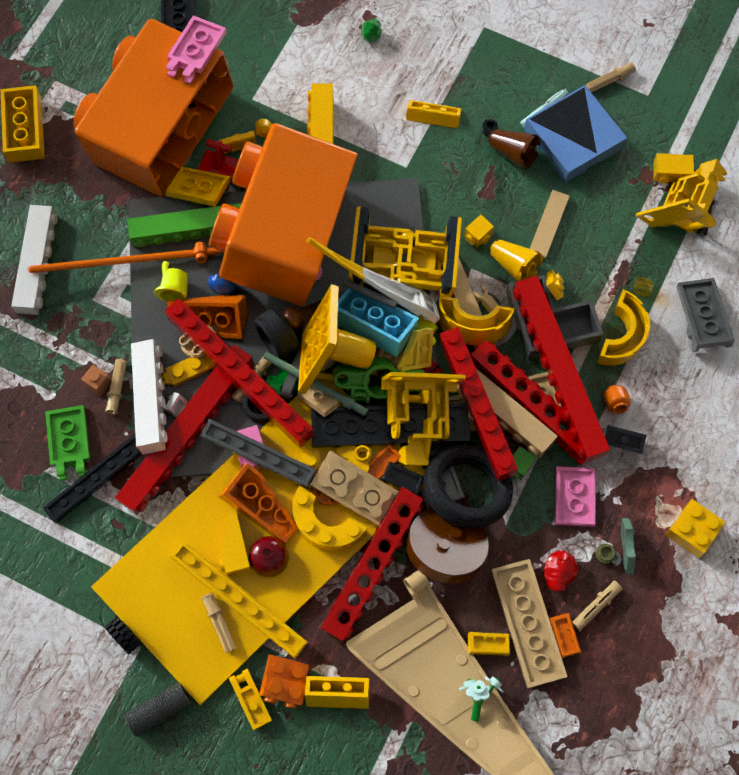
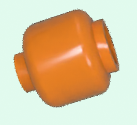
(617, 399)

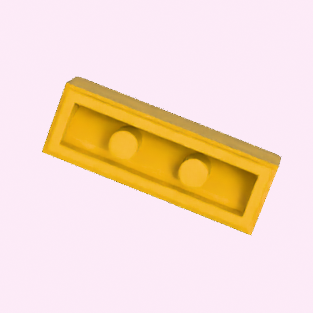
(433, 114)

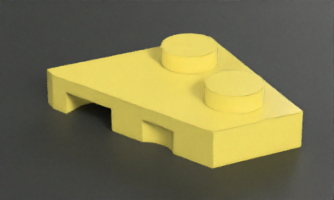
(418, 351)

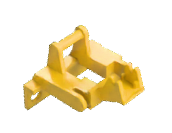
(675, 213)
(434, 394)

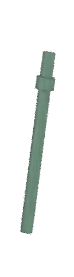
(348, 402)

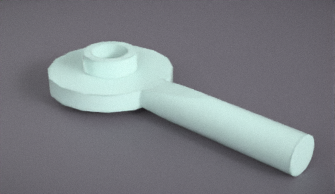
(559, 95)

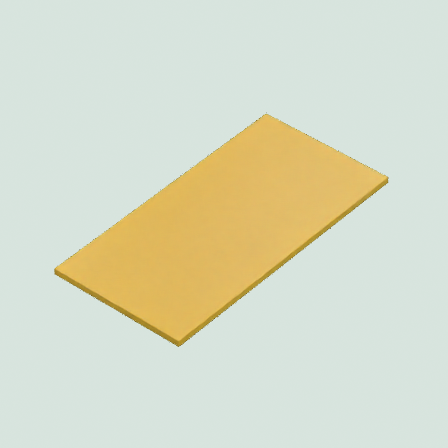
(165, 601)

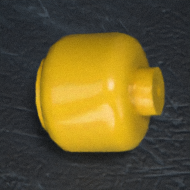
(262, 127)

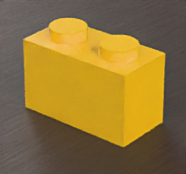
(672, 167)

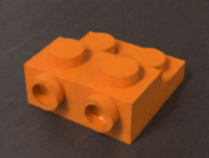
(284, 681)

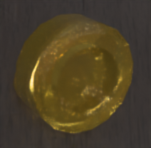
(643, 284)

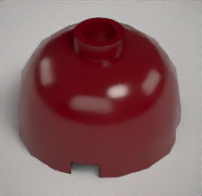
(268, 556)

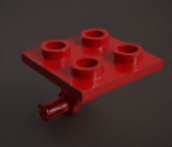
(217, 162)

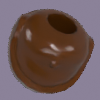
(293, 317)

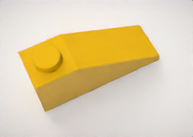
(234, 551)

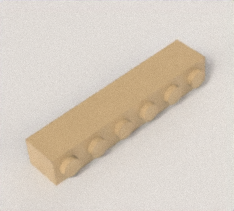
(517, 420)

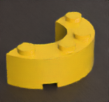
(637, 323)
(475, 328)
(318, 534)

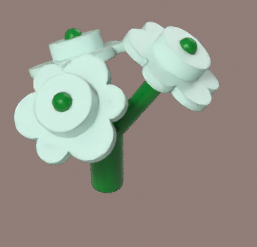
(479, 693)

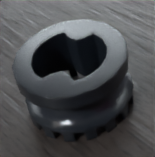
(491, 122)

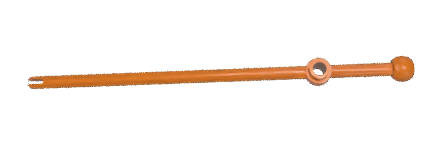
(199, 252)

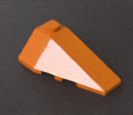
(223, 313)
(256, 501)

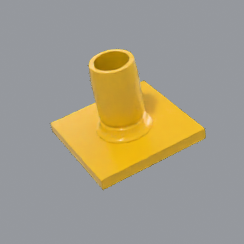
(324, 341)

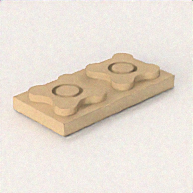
(354, 488)

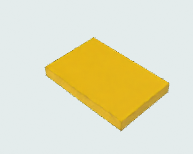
(198, 186)

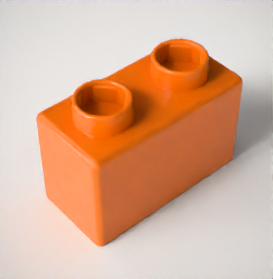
(142, 116)
(290, 195)

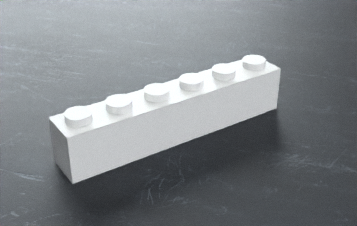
(35, 251)
(148, 397)

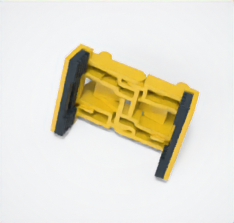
(423, 249)

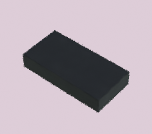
(402, 477)

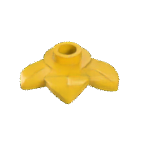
(352, 454)

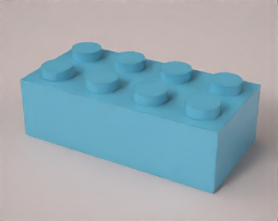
(376, 321)

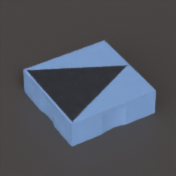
(576, 133)

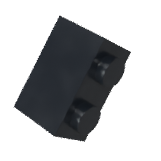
(625, 439)

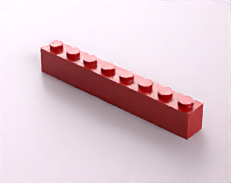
(478, 405)

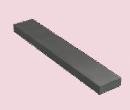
(258, 453)

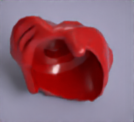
(560, 570)

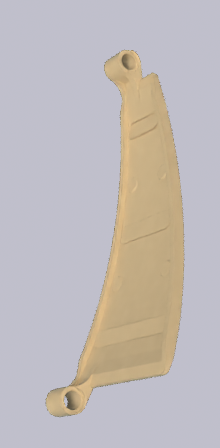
(426, 664)

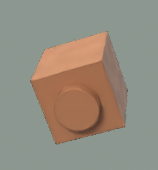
(96, 380)

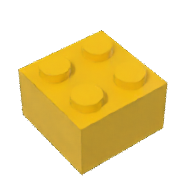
(695, 528)

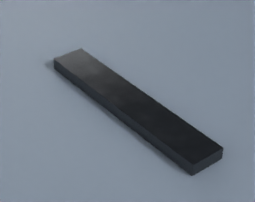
(93, 480)

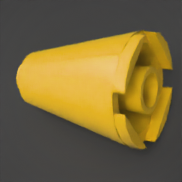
(516, 259)

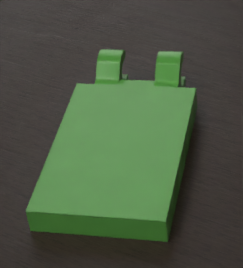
(68, 440)

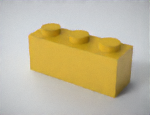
(337, 692)

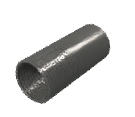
(152, 711)

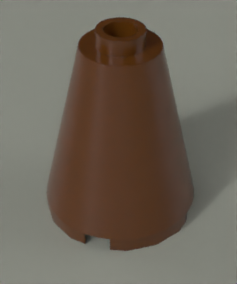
(516, 146)

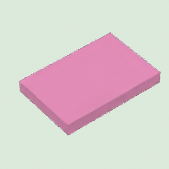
(575, 496)

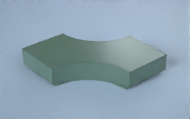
(628, 546)

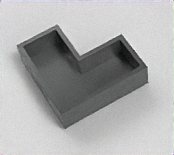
(576, 322)

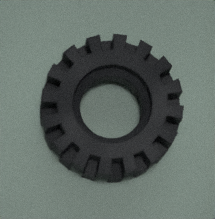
(122, 635)

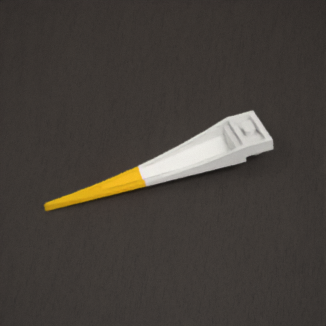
(408, 297)

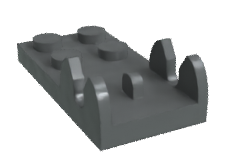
(705, 314)

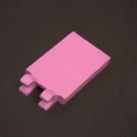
(194, 48)

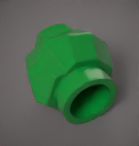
(371, 30)

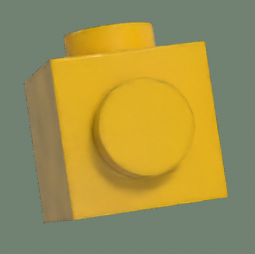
(478, 231)

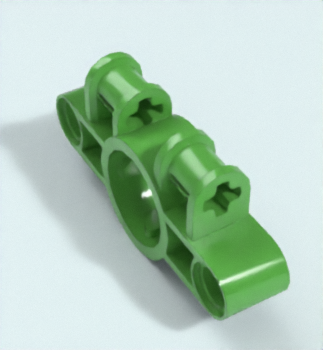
(358, 379)

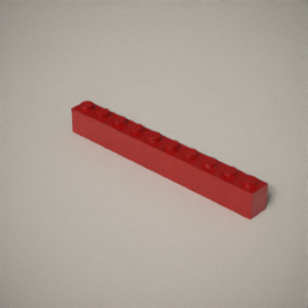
(561, 369)
(239, 373)
(181, 437)

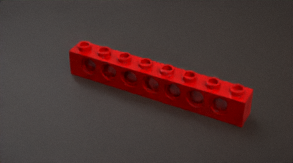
(518, 377)
(331, 623)

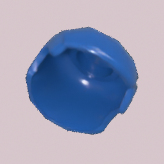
(221, 286)

